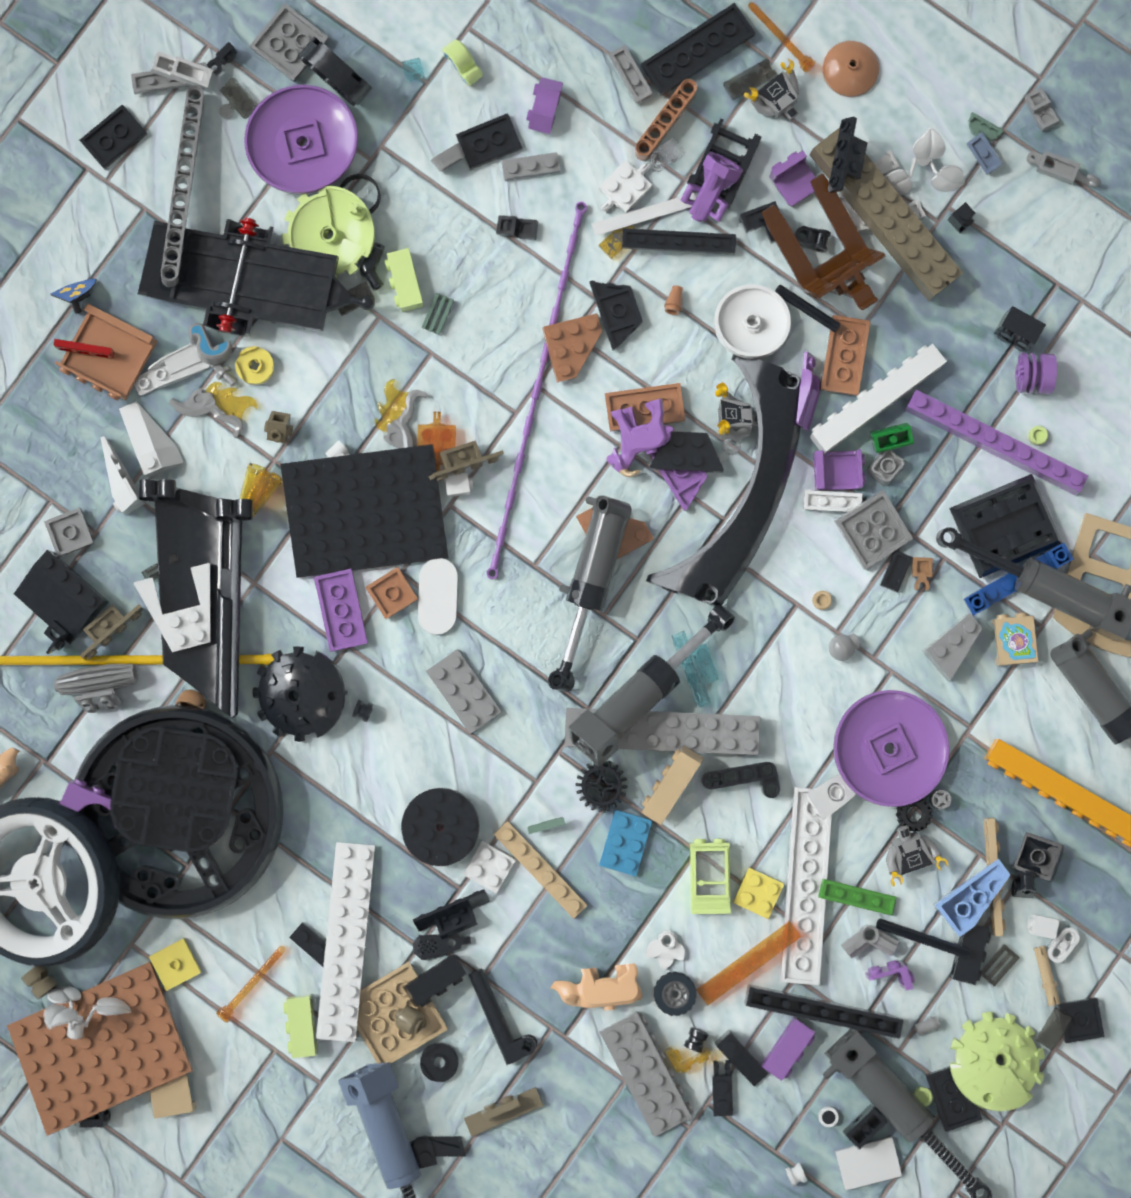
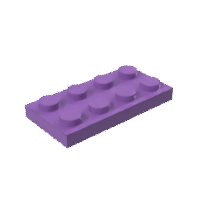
(340, 610)

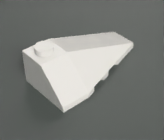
(151, 444)
(122, 487)

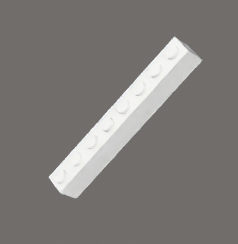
(878, 399)

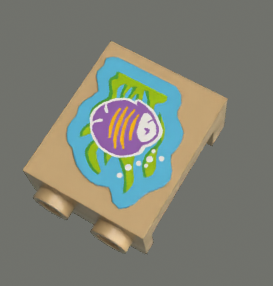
(1015, 639)

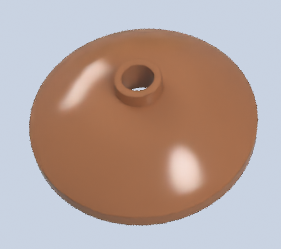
(846, 79)

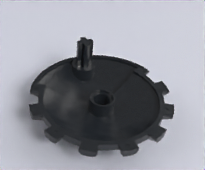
(319, 691)

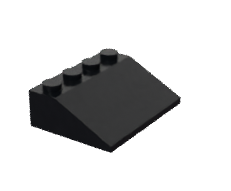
(60, 595)

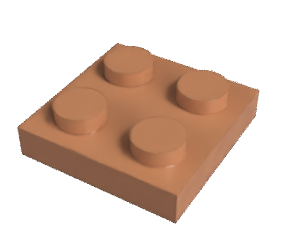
(391, 593)

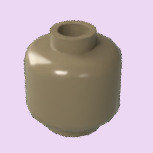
(409, 1020)

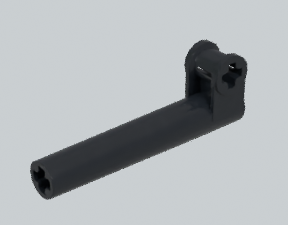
(511, 1049)

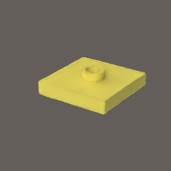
(175, 964)

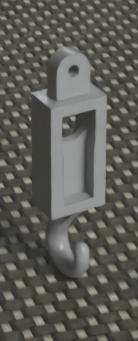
(1064, 169)

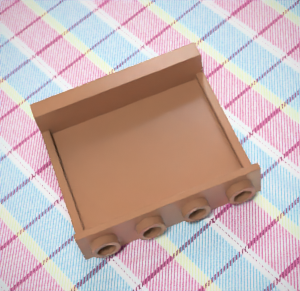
(113, 375)

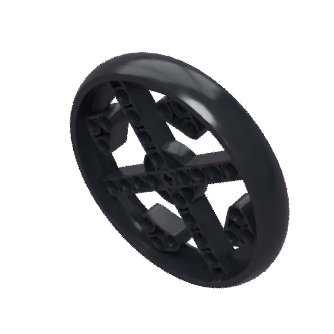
(265, 818)

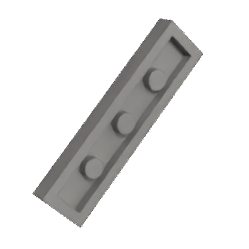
(150, 82)

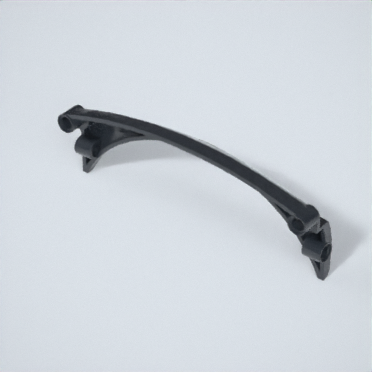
(728, 555)

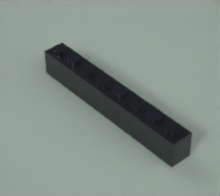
(823, 1011)

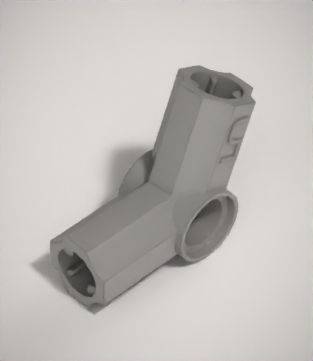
(880, 940)

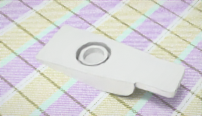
(171, 369)
(830, 796)

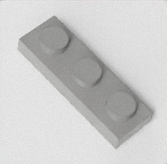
(630, 74)
(530, 166)

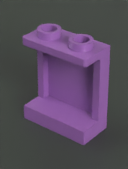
(839, 470)

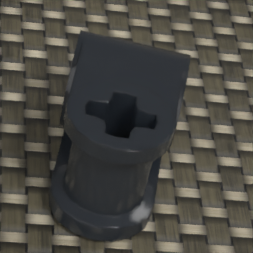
(813, 238)
(1023, 885)

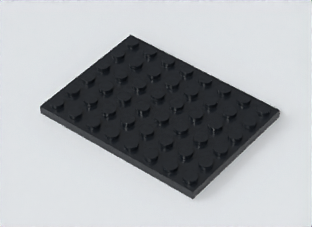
(364, 510)

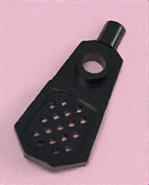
(442, 945)

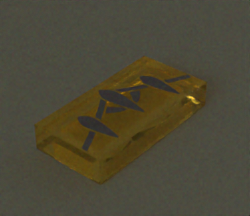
(613, 242)

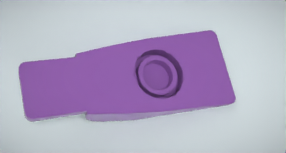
(808, 392)

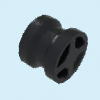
(362, 710)

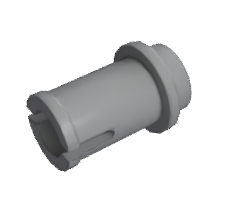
(927, 1025)

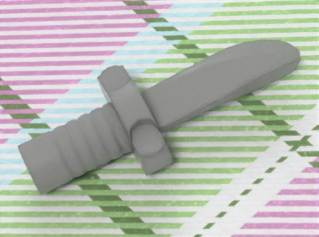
(224, 373)

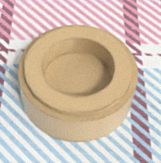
(821, 600)

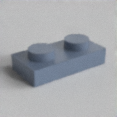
(985, 153)

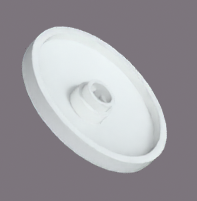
(752, 321)

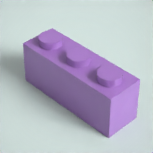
(788, 1049)

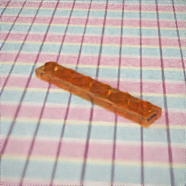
(748, 962)

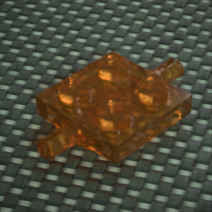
(440, 435)

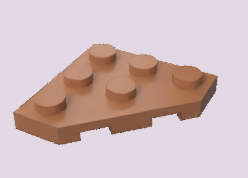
(571, 344)
(635, 535)

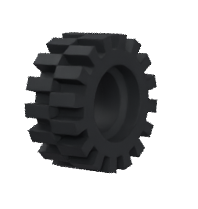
(922, 822)

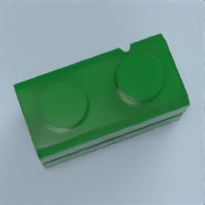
(892, 437)

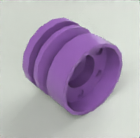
(1036, 372)

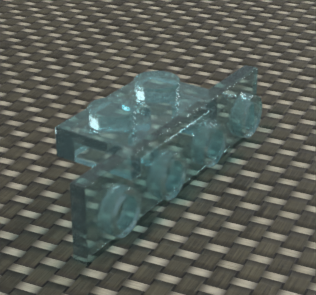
(698, 669)

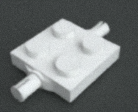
(625, 187)

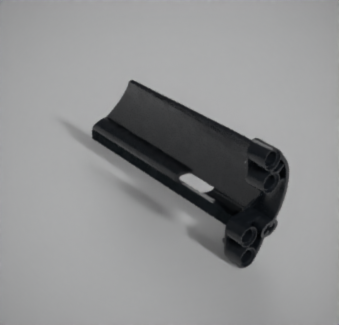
(199, 533)

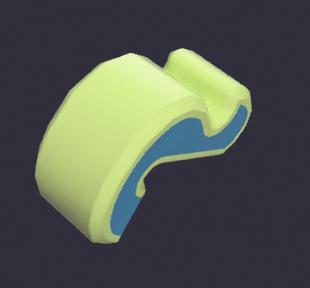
(463, 62)

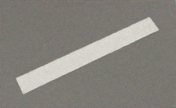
(640, 215)

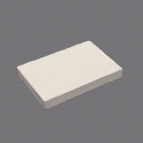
(869, 1165)

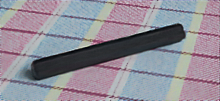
(923, 938)

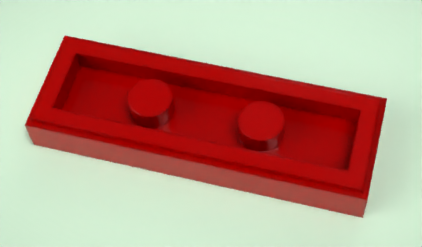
(82, 348)

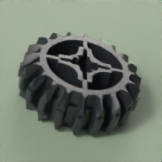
(600, 802)

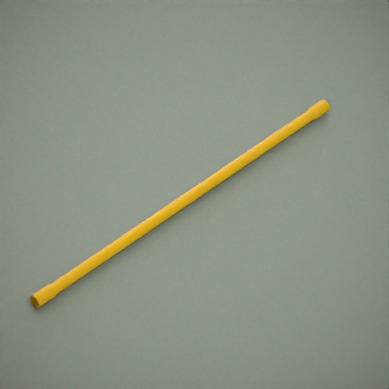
(112, 659)

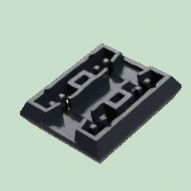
(1007, 523)

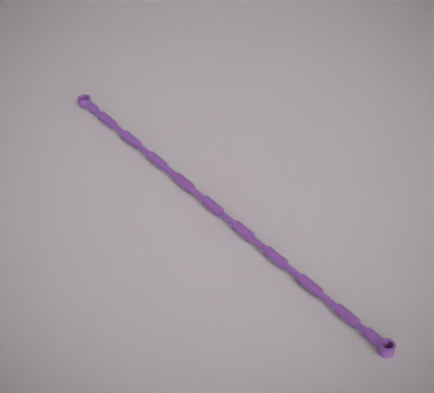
(536, 392)

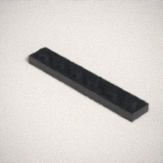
(678, 241)

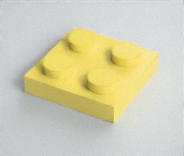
(758, 893)

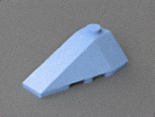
(970, 900)

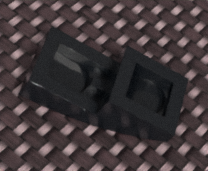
(517, 228)

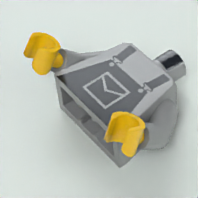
(777, 95)
(734, 416)
(910, 854)

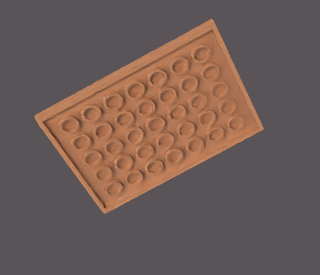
(111, 1061)

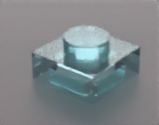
(413, 69)

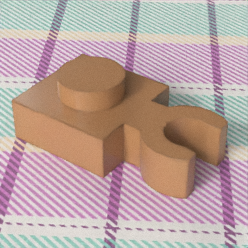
(922, 569)

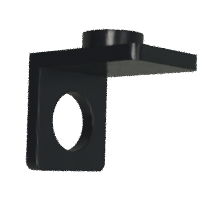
(58, 642)

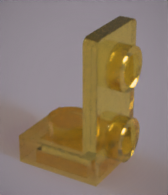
(675, 1058)

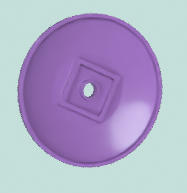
(295, 115)
(918, 744)

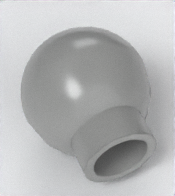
(843, 646)

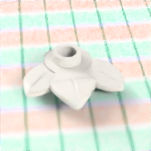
(665, 952)

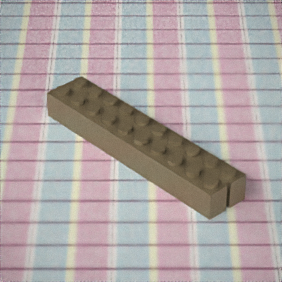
(893, 223)

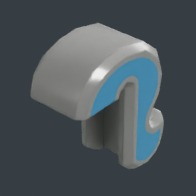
(207, 353)

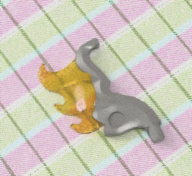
(219, 403)
(396, 414)

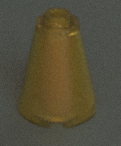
(259, 485)

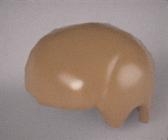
(191, 698)

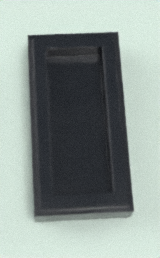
(896, 571)

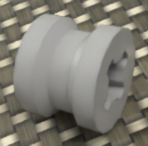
(943, 798)

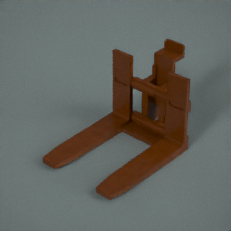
(842, 267)

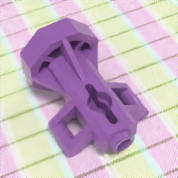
(718, 175)

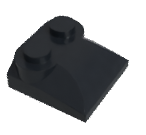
(1039, 856)

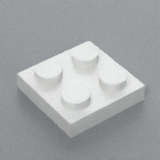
(489, 867)

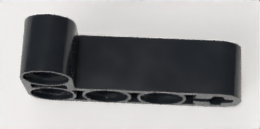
(739, 778)

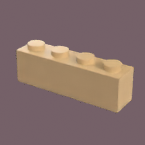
(672, 784)

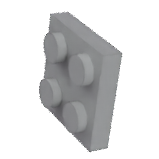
(69, 532)

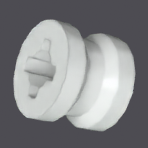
(796, 1174)

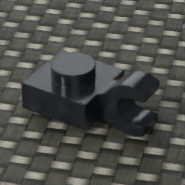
(222, 57)

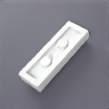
(831, 500)

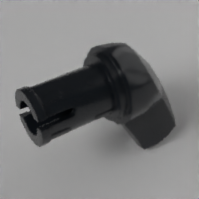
(369, 266)

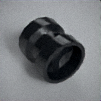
(696, 1035)

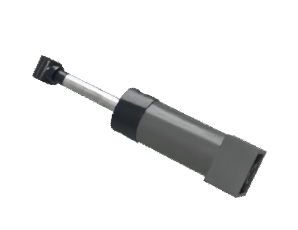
(599, 731)

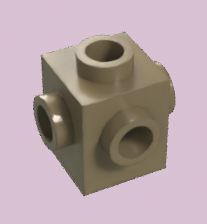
(278, 427)

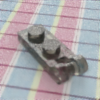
(749, 78)

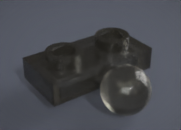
(238, 99)

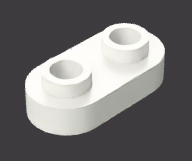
(1064, 946)

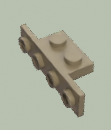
(463, 457)
(107, 625)
(498, 1113)

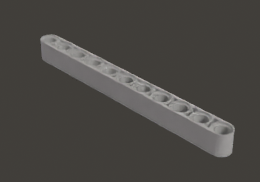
(182, 194)

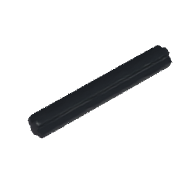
(808, 308)

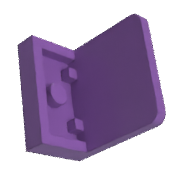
(793, 178)
(904, 975)

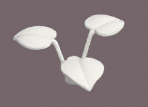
(927, 147)
(59, 1014)

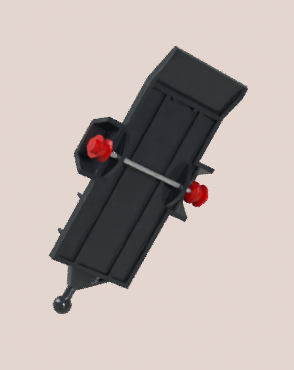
(254, 281)

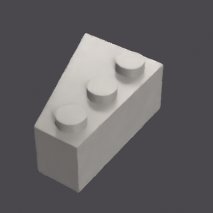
(953, 645)

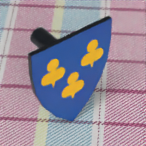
(75, 293)

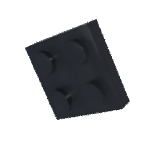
(1085, 1022)

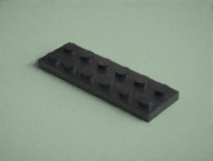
(698, 49)

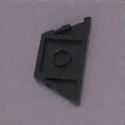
(617, 311)
(687, 453)

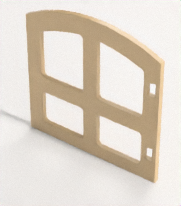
(1082, 564)

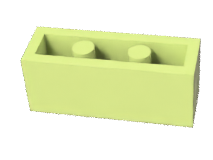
(404, 280)
(301, 1026)

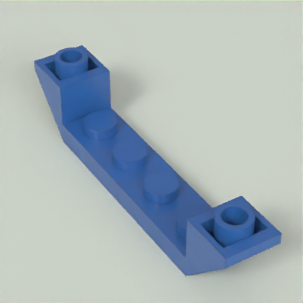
(1006, 584)

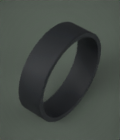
(366, 177)

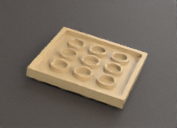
(377, 1013)

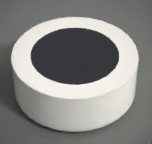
(828, 1116)

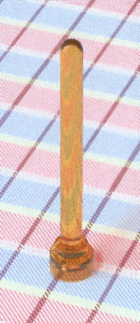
(805, 62)
(226, 1012)

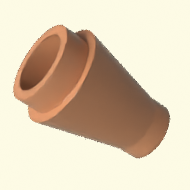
(674, 301)

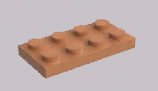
(845, 356)
(636, 398)

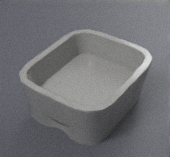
(448, 157)
(886, 467)

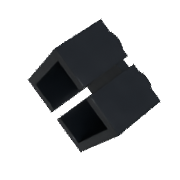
(1019, 329)

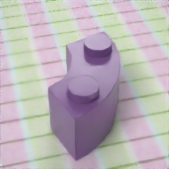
(545, 104)

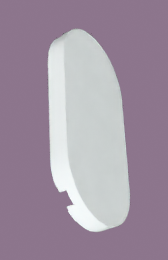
(437, 596)

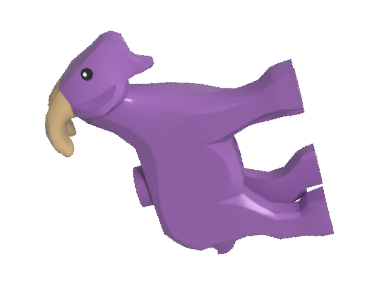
(638, 438)

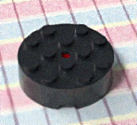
(335, 72)
(421, 829)

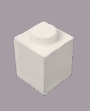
(459, 485)
(1043, 926)

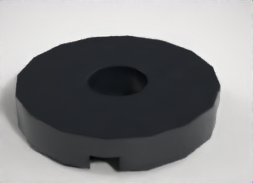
(427, 1062)

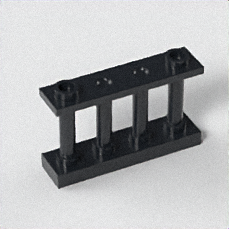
(743, 161)

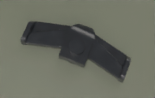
(429, 1147)

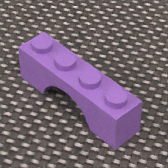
(79, 795)

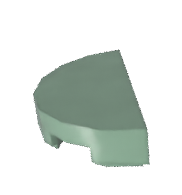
(978, 124)
(546, 825)

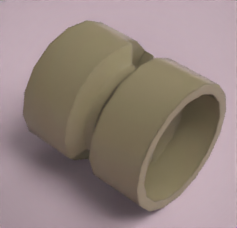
(39, 981)

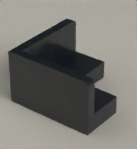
(754, 220)

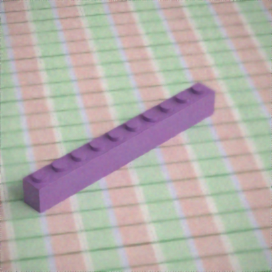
(996, 442)

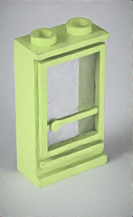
(710, 877)

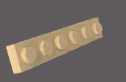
(992, 848)
(540, 869)

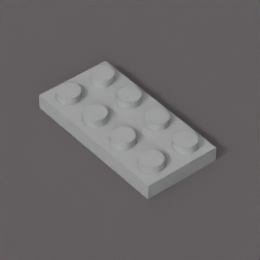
(463, 691)

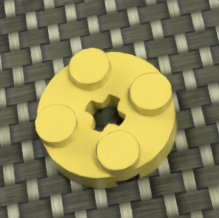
(252, 376)

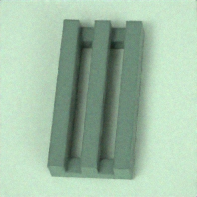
(443, 299)

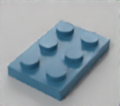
(625, 843)

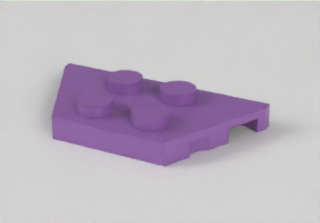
(683, 483)

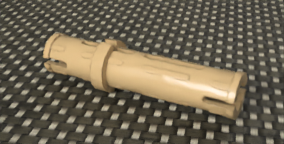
(1047, 976)

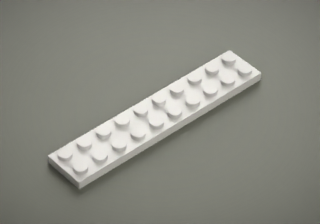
(803, 908)
(345, 942)

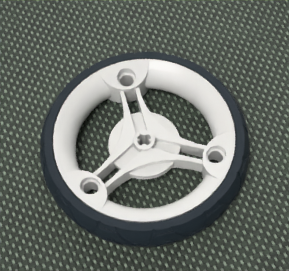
(41, 883)

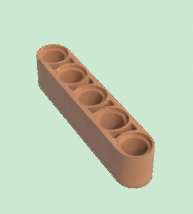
(667, 111)

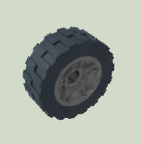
(670, 1004)

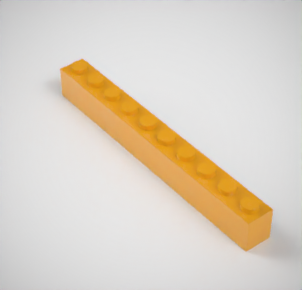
(1062, 790)

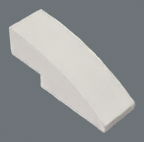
(181, 70)

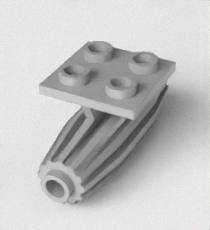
(97, 685)

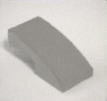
(1040, 109)

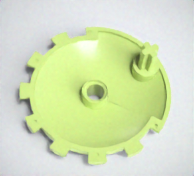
(334, 211)
(981, 1076)

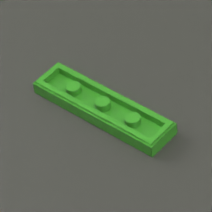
(857, 897)

